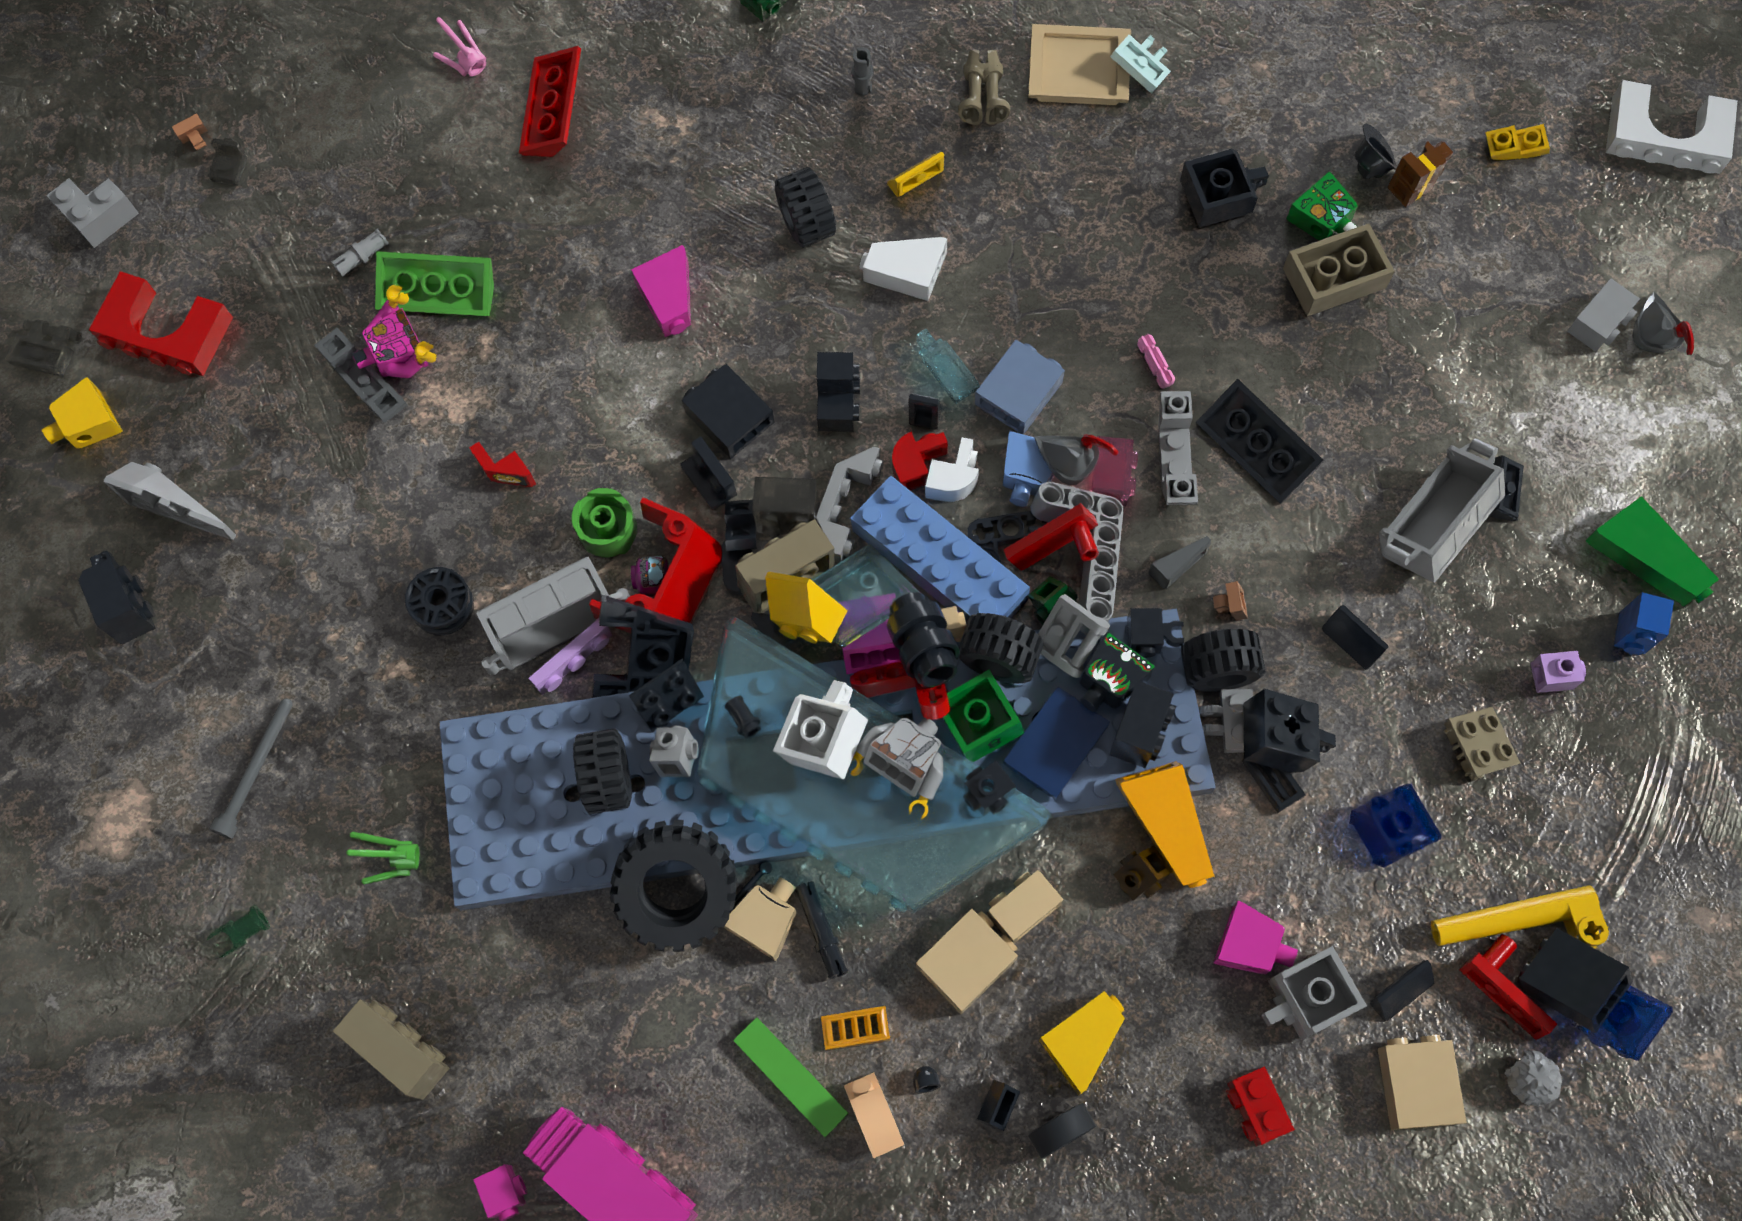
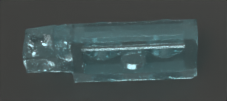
(946, 367)

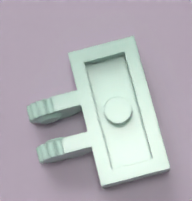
(1141, 63)

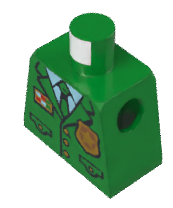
(1324, 209)

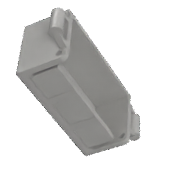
(1445, 511)
(542, 615)

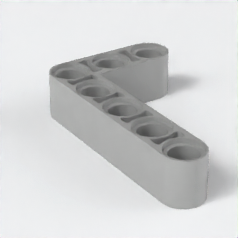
(1099, 574)

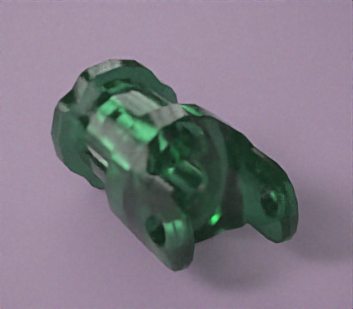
(243, 928)

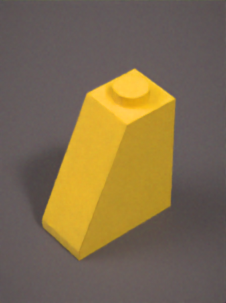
(1084, 1039)

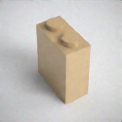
(967, 960)
(1421, 1083)

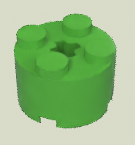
(590, 526)

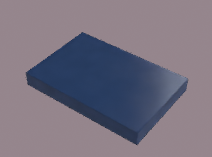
(1056, 743)

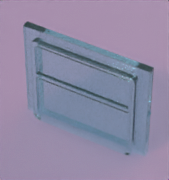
(864, 587)

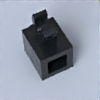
(1148, 631)

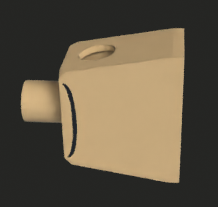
(764, 918)

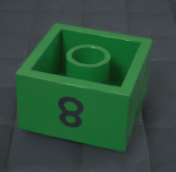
(981, 717)

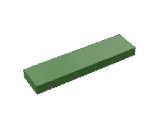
(791, 1077)

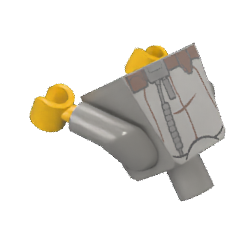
(904, 756)

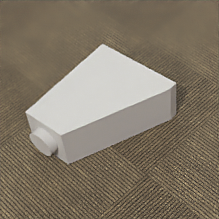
(905, 265)

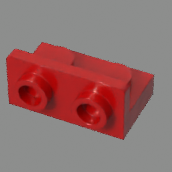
(1259, 1106)

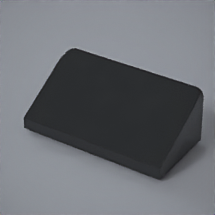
(1509, 506)
(1354, 637)
(1403, 990)

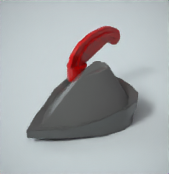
(1660, 329)
(1071, 456)

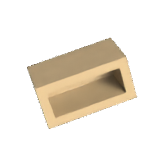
(1024, 906)

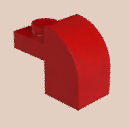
(910, 455)

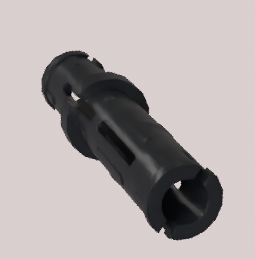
(825, 941)

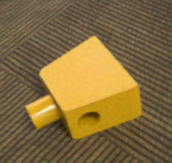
(81, 416)

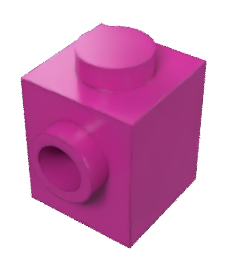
(501, 1192)

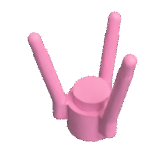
(470, 60)

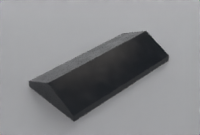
(1260, 441)

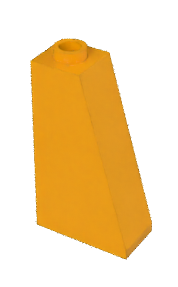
(1168, 815)

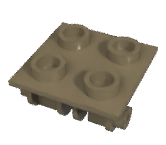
(1482, 743)

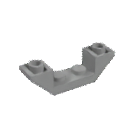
(1175, 418)
(858, 468)

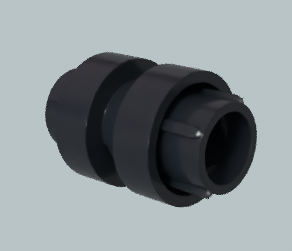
(924, 642)

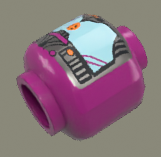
(648, 574)

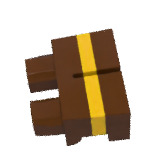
(1418, 175)

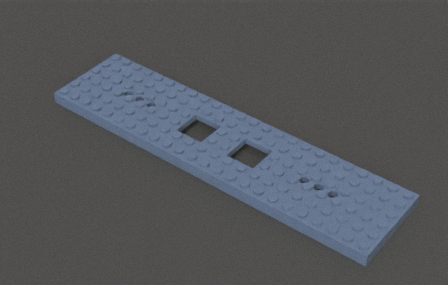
(524, 841)

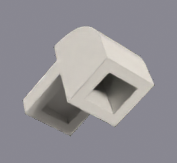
(953, 481)

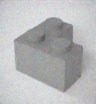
(93, 214)

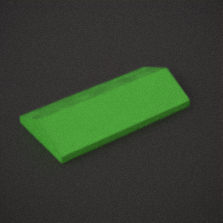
(436, 282)

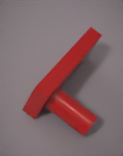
(1069, 526)
(1485, 975)

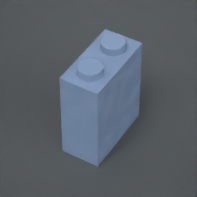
(1019, 386)

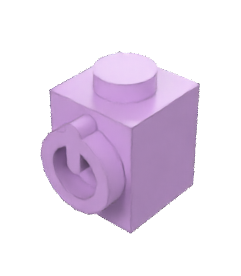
(1558, 671)

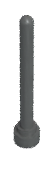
(226, 823)

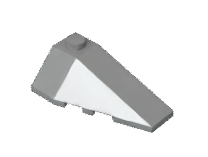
(152, 491)

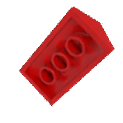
(550, 103)

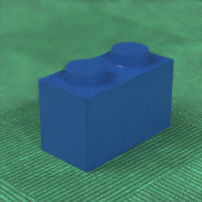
(1643, 623)

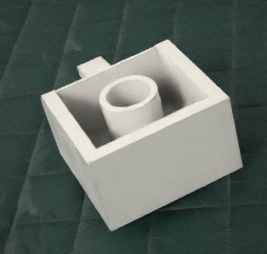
(822, 732)

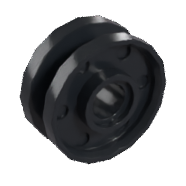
(429, 587)

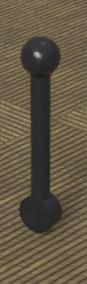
(764, 868)

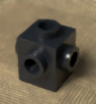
(990, 778)

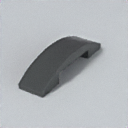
(365, 381)

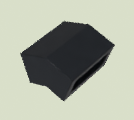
(992, 1103)

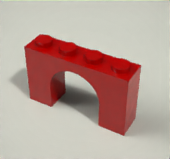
(186, 349)

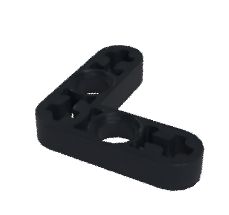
(990, 543)

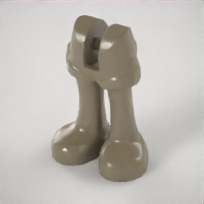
(989, 73)

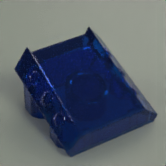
(1394, 825)
(1631, 1024)

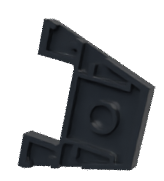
(654, 645)

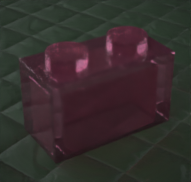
(1113, 472)

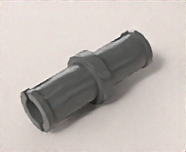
(862, 71)

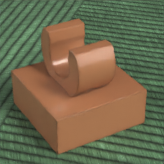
(191, 130)
(1232, 602)

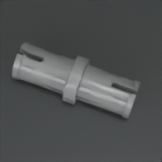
(359, 252)

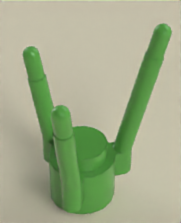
(403, 857)

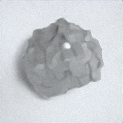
(1534, 1079)

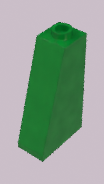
(1654, 552)

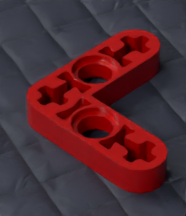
(883, 680)

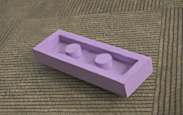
(570, 657)

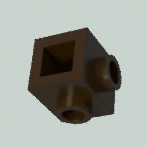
(1142, 873)

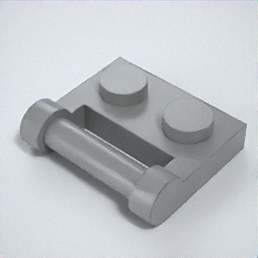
(1062, 629)

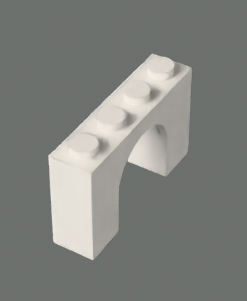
(1635, 137)

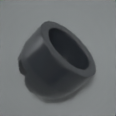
(925, 1080)

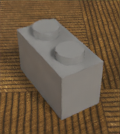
(1603, 315)

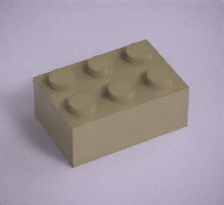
(1338, 269)
(801, 553)
(392, 1048)

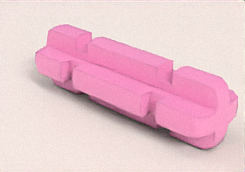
(1156, 361)

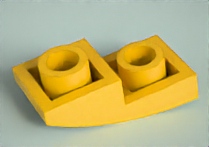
(1516, 144)

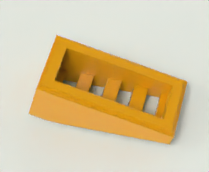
(883, 1035)

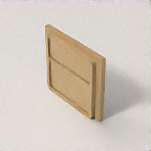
(1076, 65)

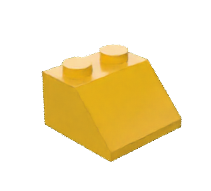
(802, 608)

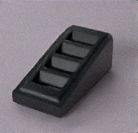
(924, 411)

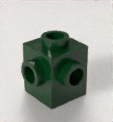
(1047, 595)

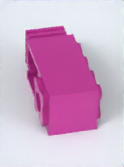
(603, 1173)

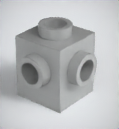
(673, 752)

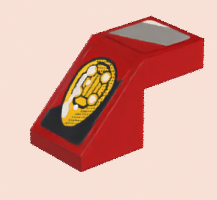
(507, 470)

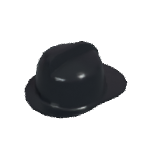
(1374, 154)

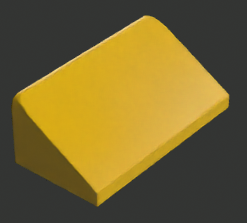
(917, 174)

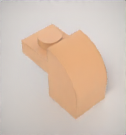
(874, 1115)

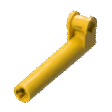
(1575, 907)

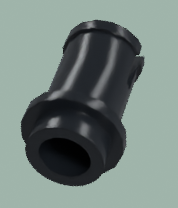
(742, 716)

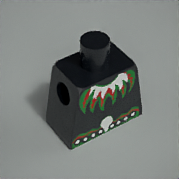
(1113, 674)

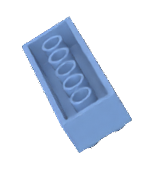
(937, 553)

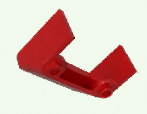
(689, 571)

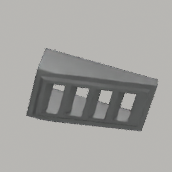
(1173, 566)

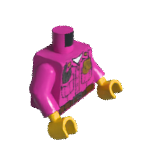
(393, 341)

